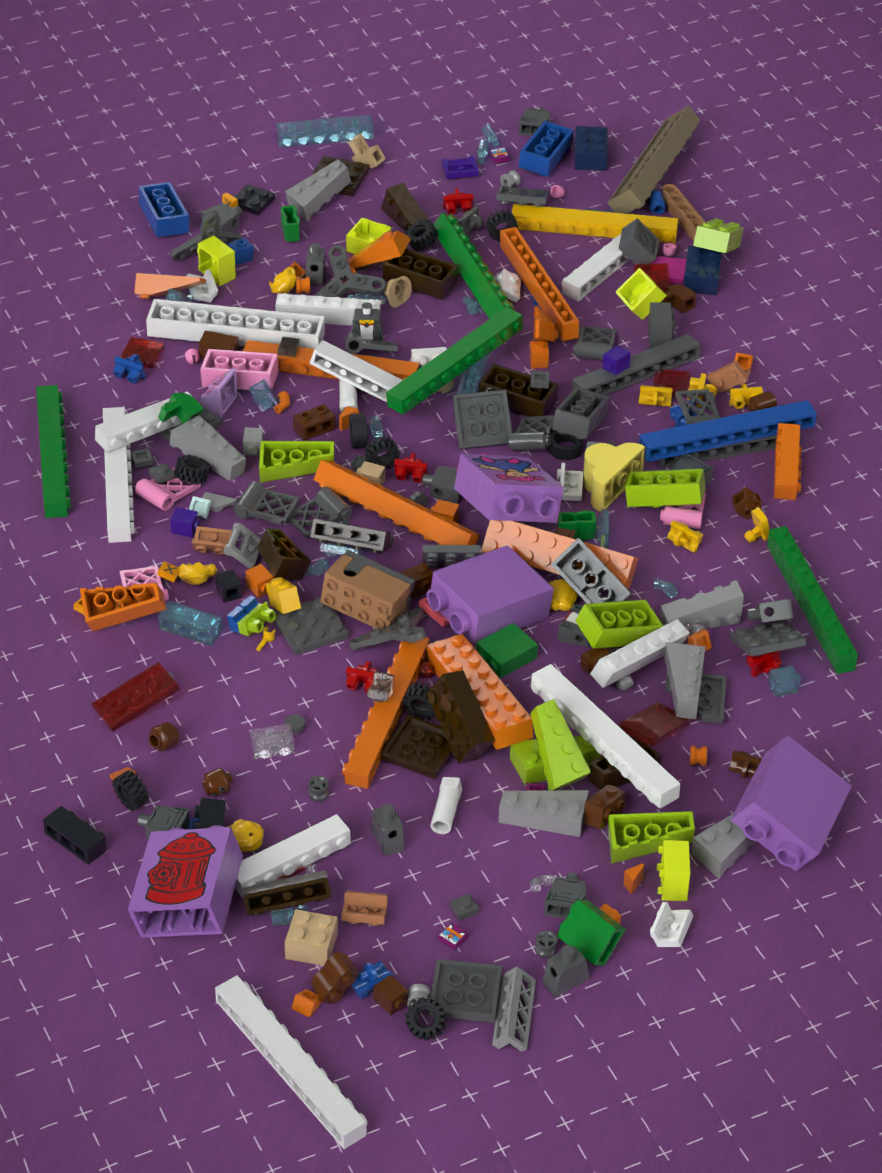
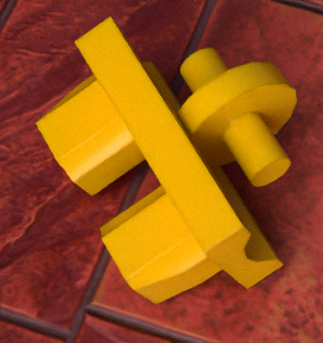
(699, 384)
(655, 395)
(740, 396)
(684, 537)

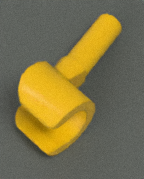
(267, 637)

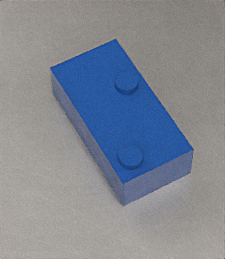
(545, 148)
(163, 209)

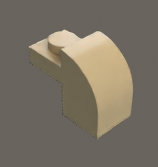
(364, 153)

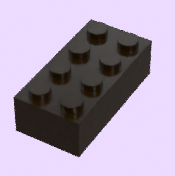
(425, 272)
(520, 394)
(460, 716)

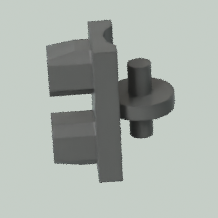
(471, 220)

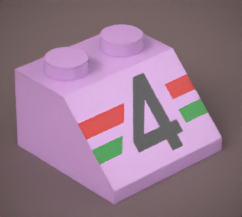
(220, 393)

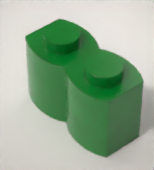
(290, 223)
(582, 522)

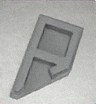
(219, 501)

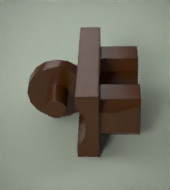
(744, 763)

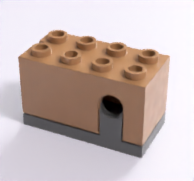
(366, 590)

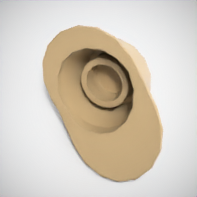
(398, 291)

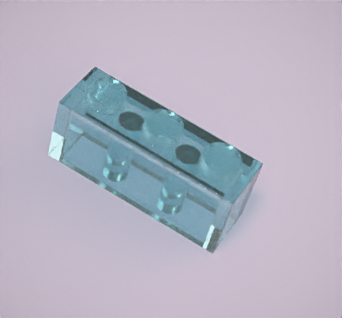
(190, 623)

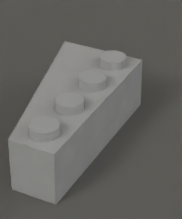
(318, 189)
(203, 441)
(711, 609)
(685, 675)
(545, 810)
(720, 846)

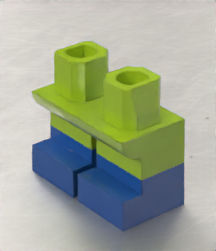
(250, 616)

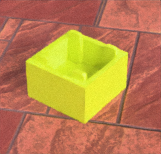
(363, 234)
(218, 258)
(639, 292)
(674, 870)

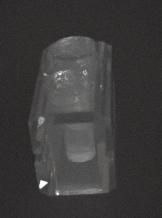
(272, 741)

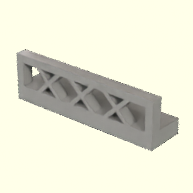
(508, 1007)

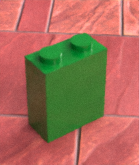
(507, 650)
(590, 932)

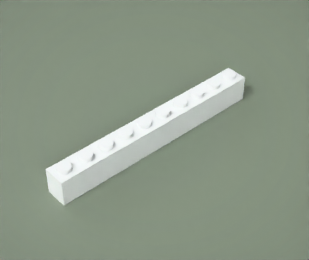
(118, 487)
(606, 737)
(291, 1062)

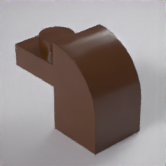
(680, 298)

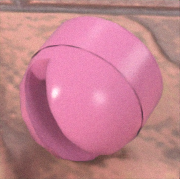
(557, 191)
(669, 249)
(192, 352)

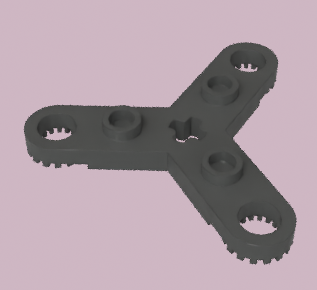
(208, 229)
(355, 282)
(401, 630)

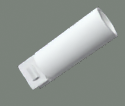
(348, 395)
(446, 805)

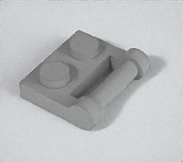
(248, 548)

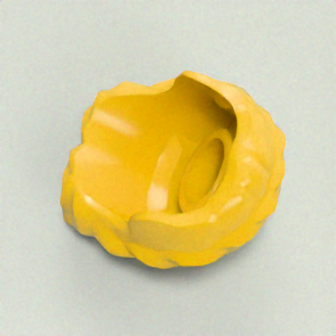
(284, 281)
(196, 573)
(563, 595)
(242, 829)

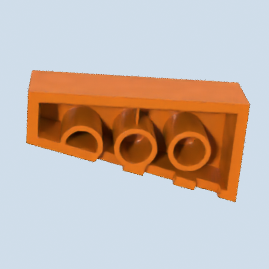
(787, 462)
(120, 604)

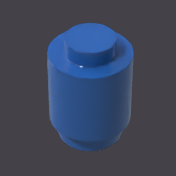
(656, 202)

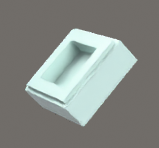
(201, 505)

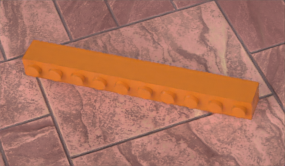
(539, 283)
(300, 363)
(393, 505)
(384, 715)

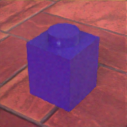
(616, 360)
(184, 522)

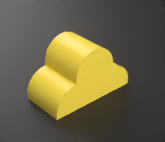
(608, 470)

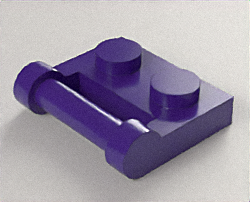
(460, 168)

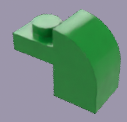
(182, 405)

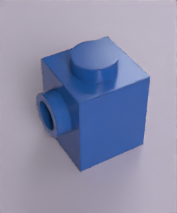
(243, 250)

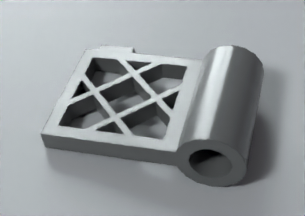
(354, 344)
(595, 348)
(693, 395)
(535, 438)
(255, 499)
(329, 505)

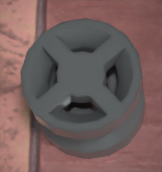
(318, 788)
(548, 939)

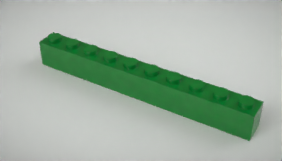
(471, 266)
(454, 360)
(52, 453)
(812, 600)

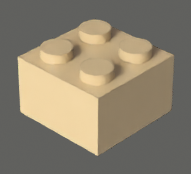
(311, 937)

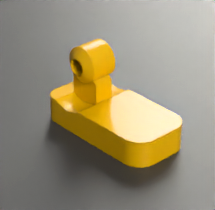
(761, 526)

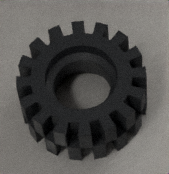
(498, 218)
(426, 239)
(380, 446)
(192, 469)
(416, 706)
(130, 790)
(426, 1005)

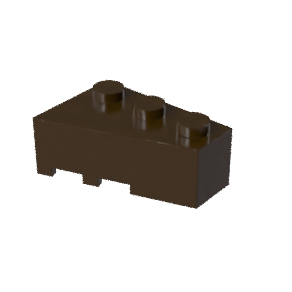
(402, 206)
(282, 555)
(604, 773)

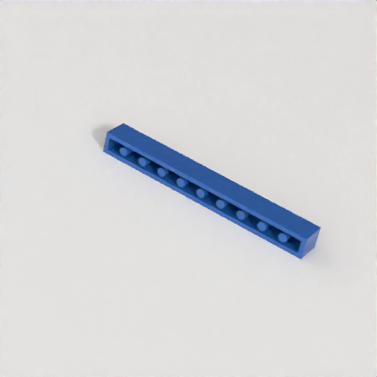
(725, 430)

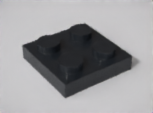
(254, 199)

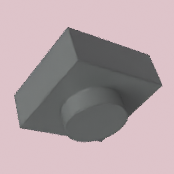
(540, 379)
(142, 458)
(161, 473)
(464, 907)

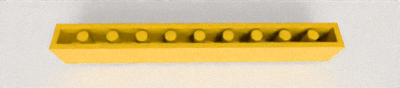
(589, 222)

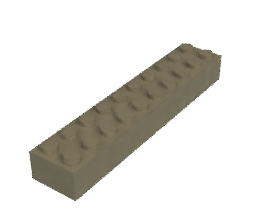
(654, 161)

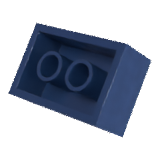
(591, 148)
(702, 270)

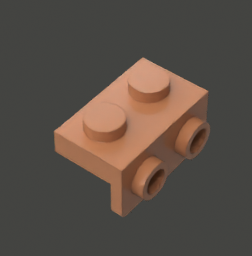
(728, 377)
(211, 540)
(364, 908)

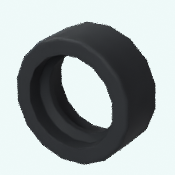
(358, 430)
(565, 453)

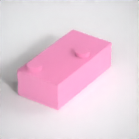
(249, 366)

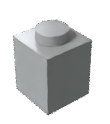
(252, 441)

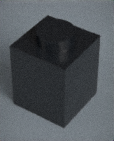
(228, 586)

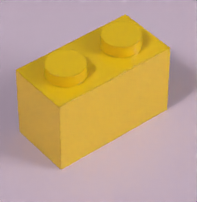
(283, 595)

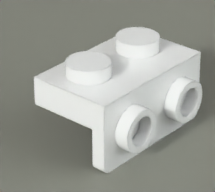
(510, 284)
(206, 291)
(425, 355)
(572, 483)
(670, 926)

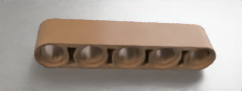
(681, 208)

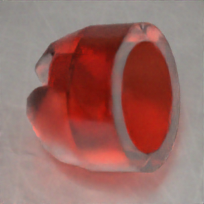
(427, 670)

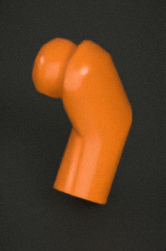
(284, 399)

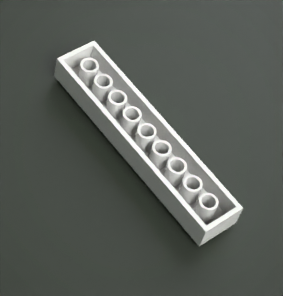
(190, 320)

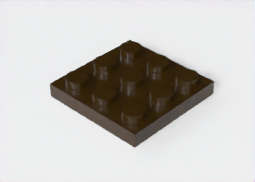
(356, 170)
(418, 747)

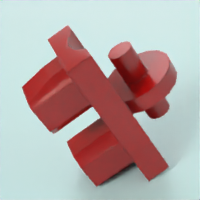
(457, 200)
(410, 466)
(764, 663)
(362, 674)

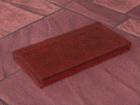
(135, 696)
(653, 724)

